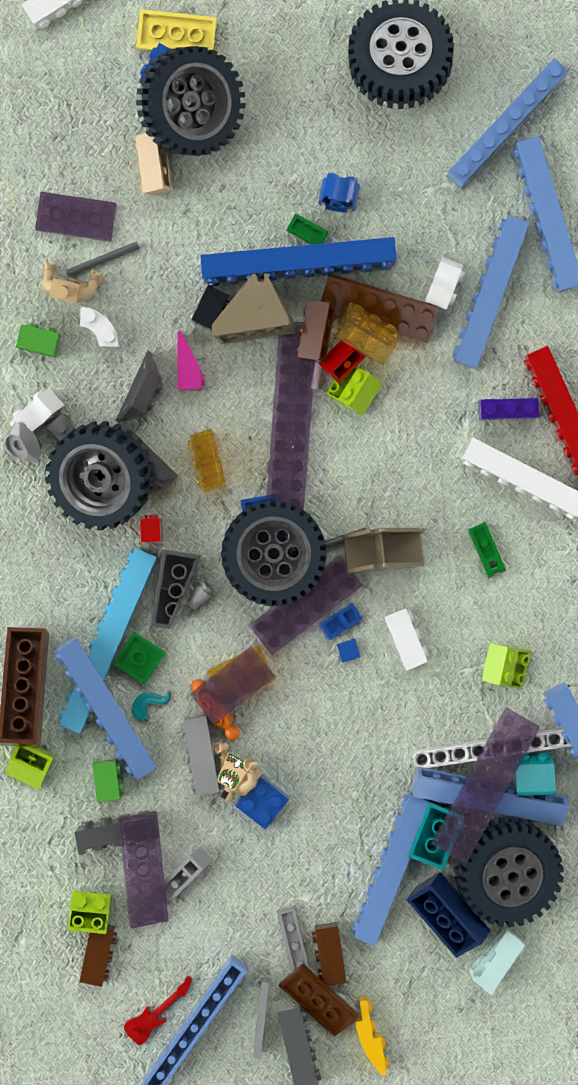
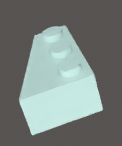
(497, 960)

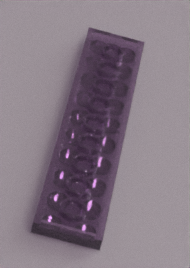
(290, 423)

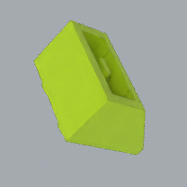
(355, 390)
(506, 666)
(30, 765)
(89, 912)

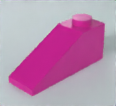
(189, 373)

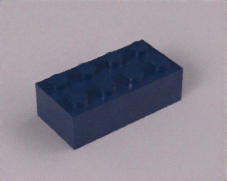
(448, 915)

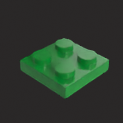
(139, 657)

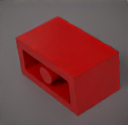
(341, 361)
(151, 529)

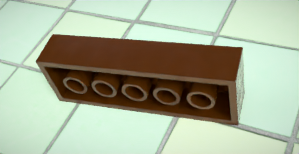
(23, 686)

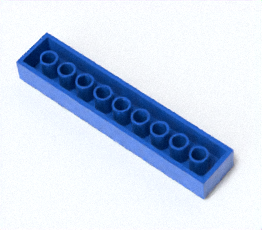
(299, 260)

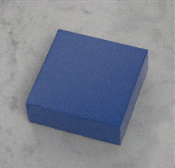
(348, 650)

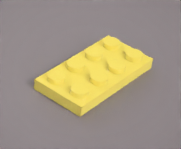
(175, 30)

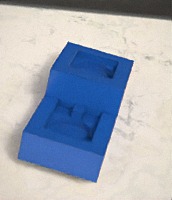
(340, 621)

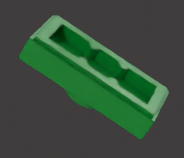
(306, 230)

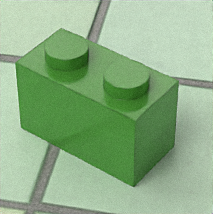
(38, 340)
(107, 780)

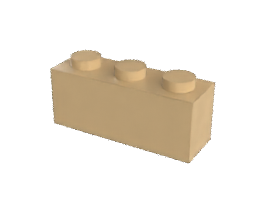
(153, 166)

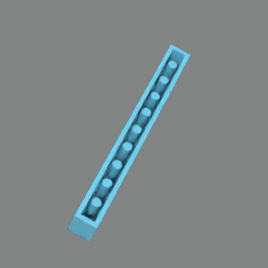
(111, 631)

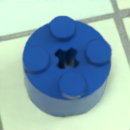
(339, 193)

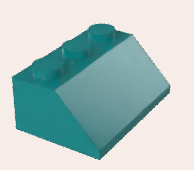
(421, 847)

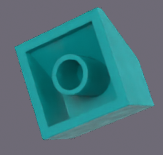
(535, 775)

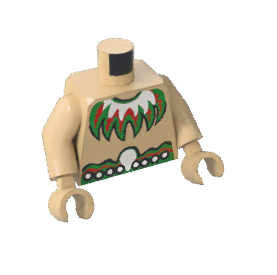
(68, 288)
(235, 773)

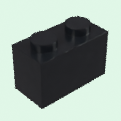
(210, 307)

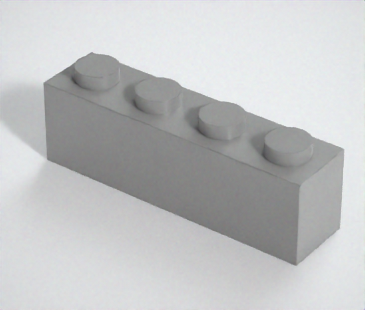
(201, 754)

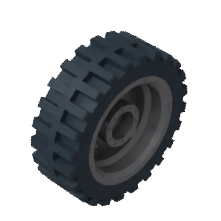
(81, 500)

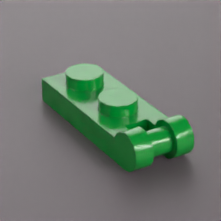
(486, 549)

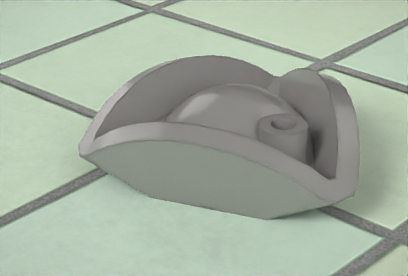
(22, 443)

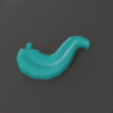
(139, 706)

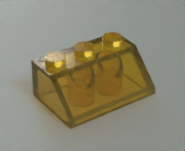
(207, 461)

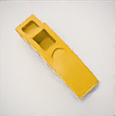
(371, 1042)

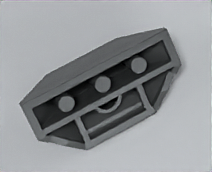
(142, 390)

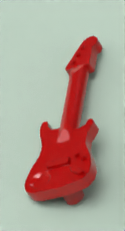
(140, 1027)

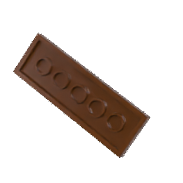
(409, 316)

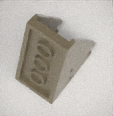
(254, 314)
(383, 549)

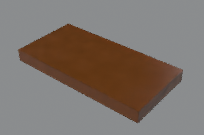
(318, 1000)

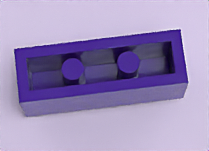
(508, 409)

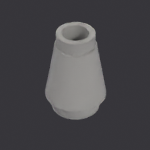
(200, 595)

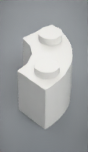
(444, 283)
(101, 327)
(42, 408)

